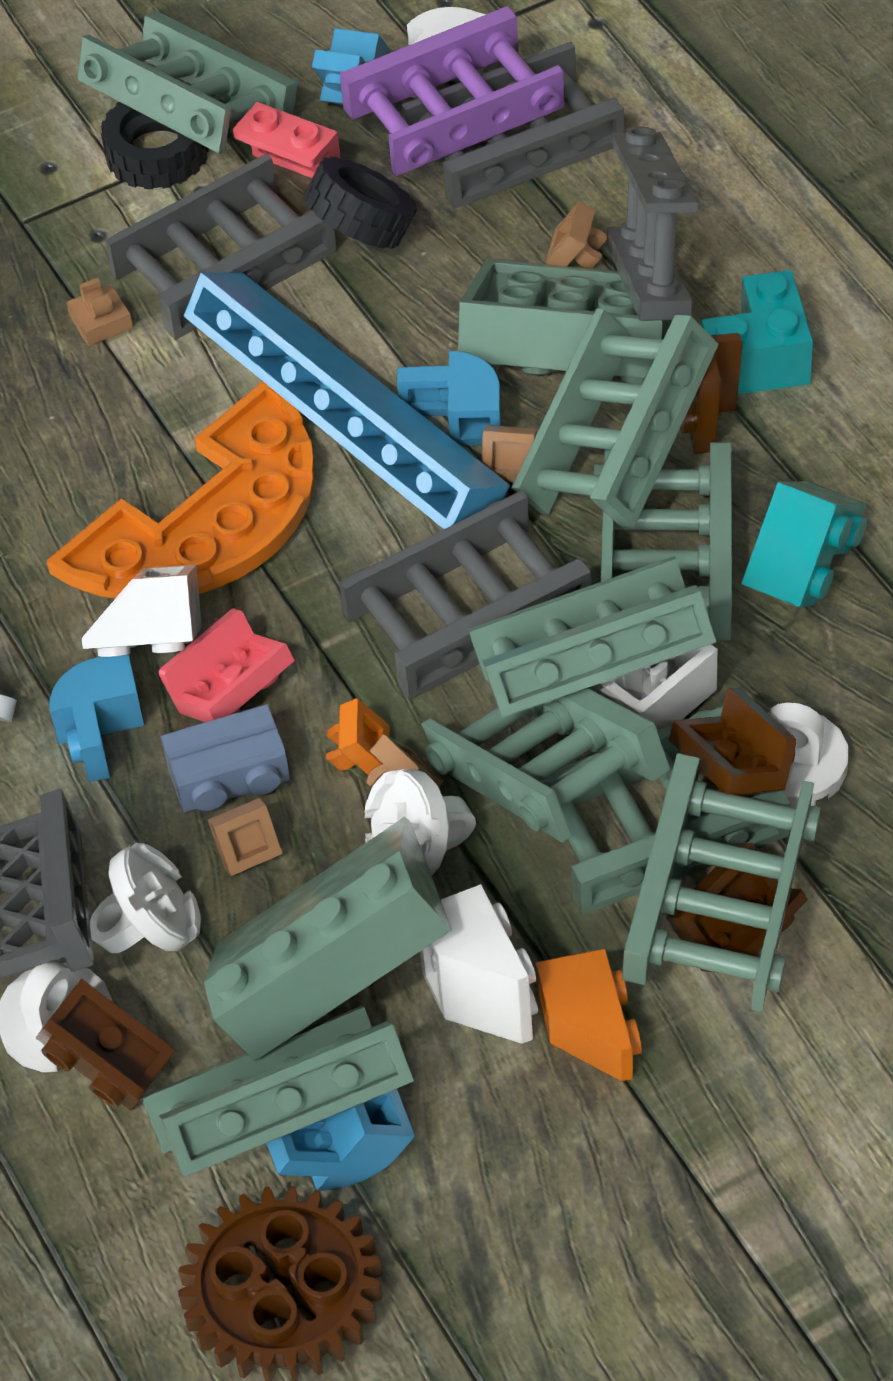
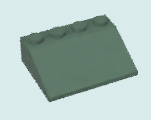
(540, 313)
(325, 941)

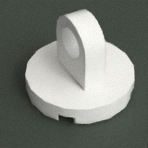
(819, 751)
(436, 819)
(145, 903)
(32, 1002)

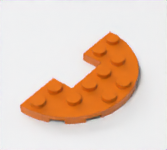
(225, 524)

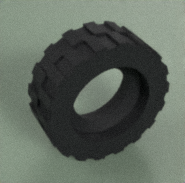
(147, 166)
(360, 202)

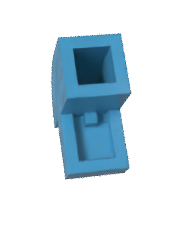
(346, 51)
(462, 391)
(91, 702)
(347, 1144)

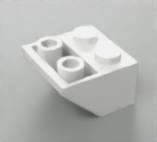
(153, 609)
(666, 688)
(477, 970)

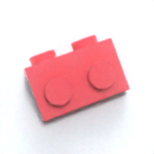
(287, 138)
(223, 668)

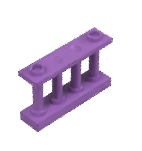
(441, 59)

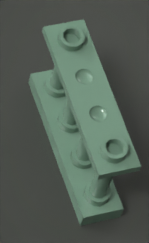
(195, 58)
(648, 429)
(710, 520)
(591, 636)
(592, 725)
(619, 874)
(663, 894)
(285, 1090)

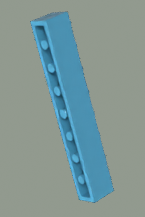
(343, 399)

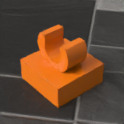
(356, 735)

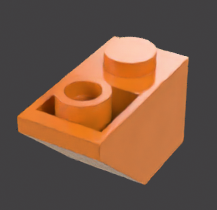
(585, 1013)

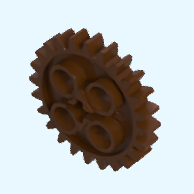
(234, 1314)

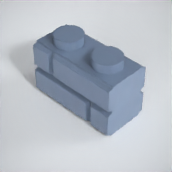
(226, 759)

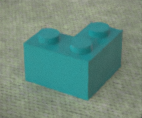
(772, 331)
(799, 539)

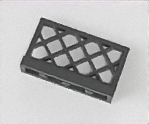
(56, 884)

